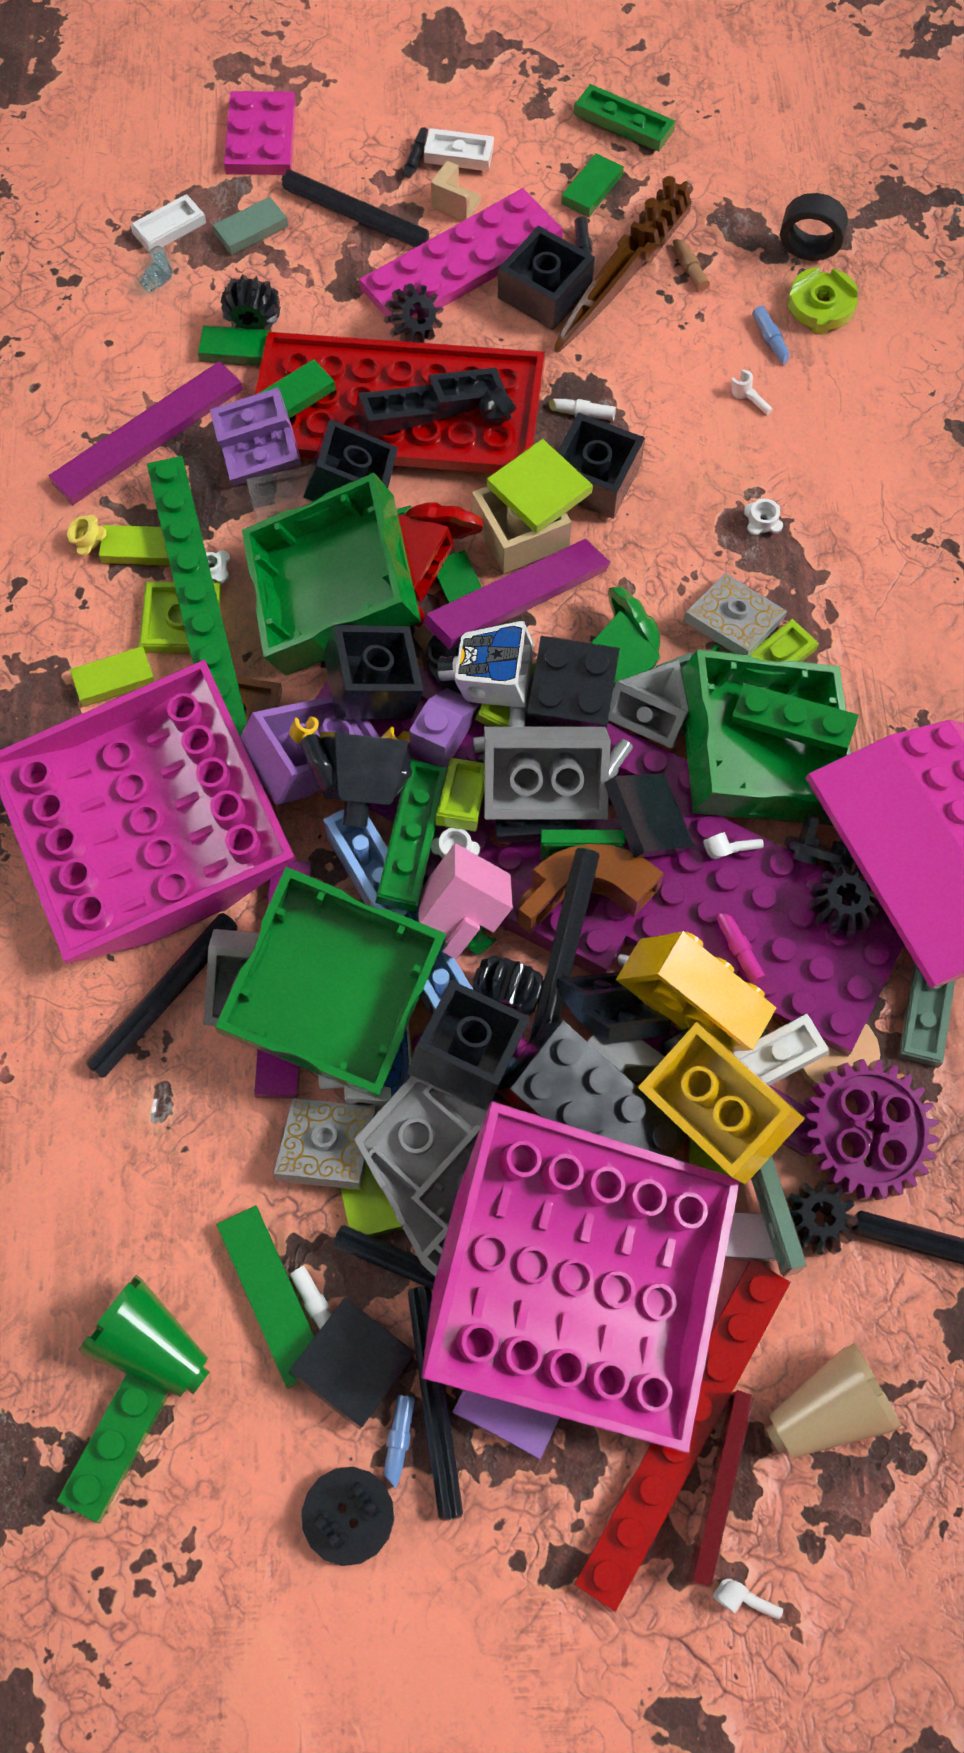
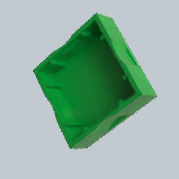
(326, 568)
(744, 769)
(330, 983)

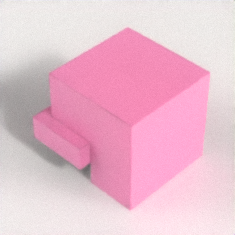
(463, 896)

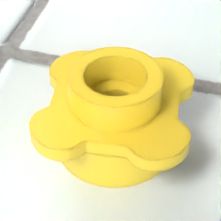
(85, 533)

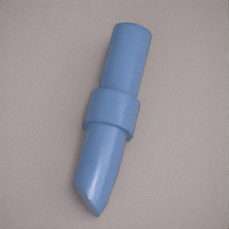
(771, 334)
(398, 1439)

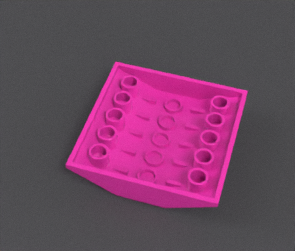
(141, 816)
(904, 827)
(580, 1278)

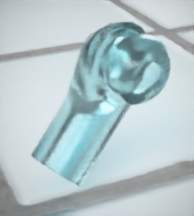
(158, 272)

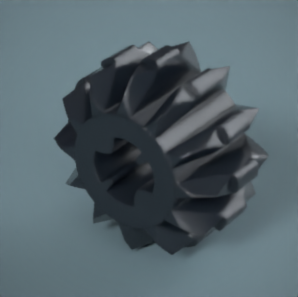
(413, 300)
(250, 303)
(828, 897)
(509, 983)
(835, 1221)

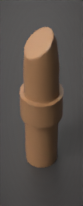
(691, 265)

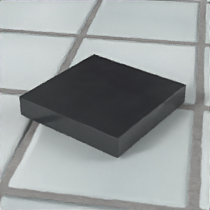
(649, 815)
(351, 1363)

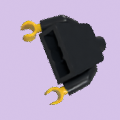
(355, 767)

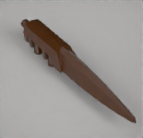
(645, 240)

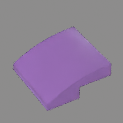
(255, 436)
(515, 1424)

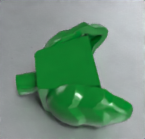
(631, 632)

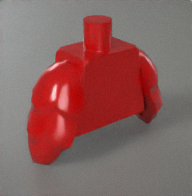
(428, 539)

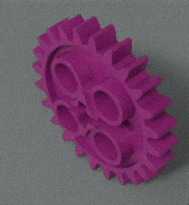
(906, 1136)

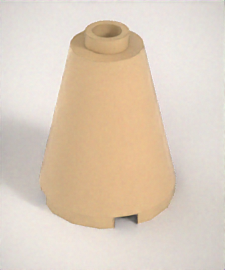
(833, 1408)

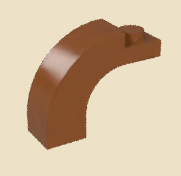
(618, 877)

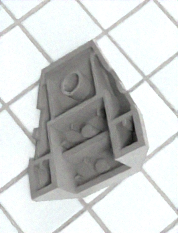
(419, 1159)

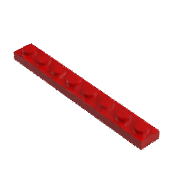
(664, 1469)

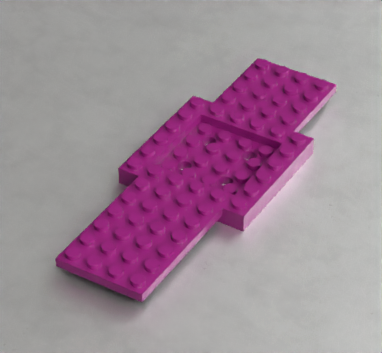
(760, 888)

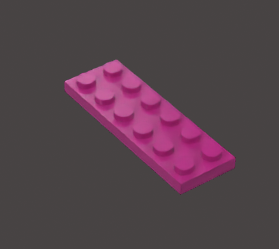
(461, 255)

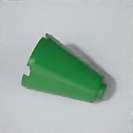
(147, 1342)

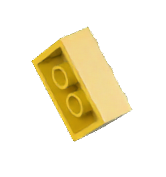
(693, 986)
(721, 1103)

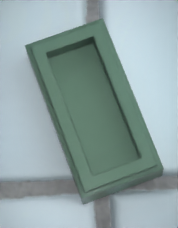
(250, 225)

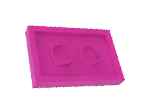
(260, 132)

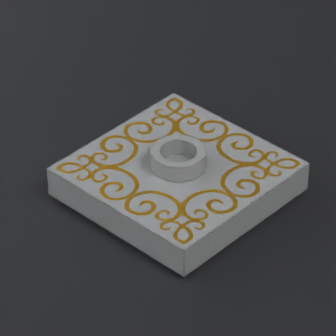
(734, 616)
(321, 1144)

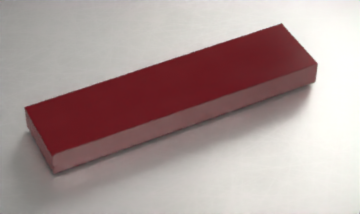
(720, 1489)

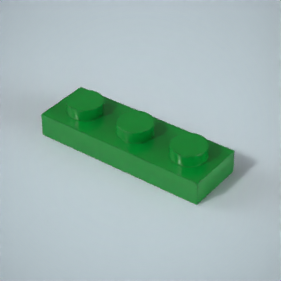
(624, 117)
(794, 719)
(113, 1448)

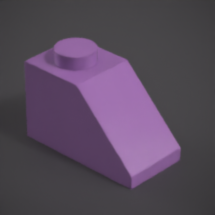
(442, 727)

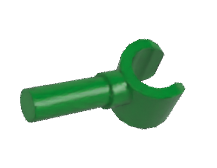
(480, 942)

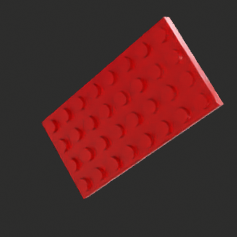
(371, 365)

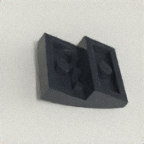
(611, 1009)

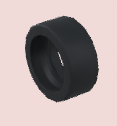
(815, 207)

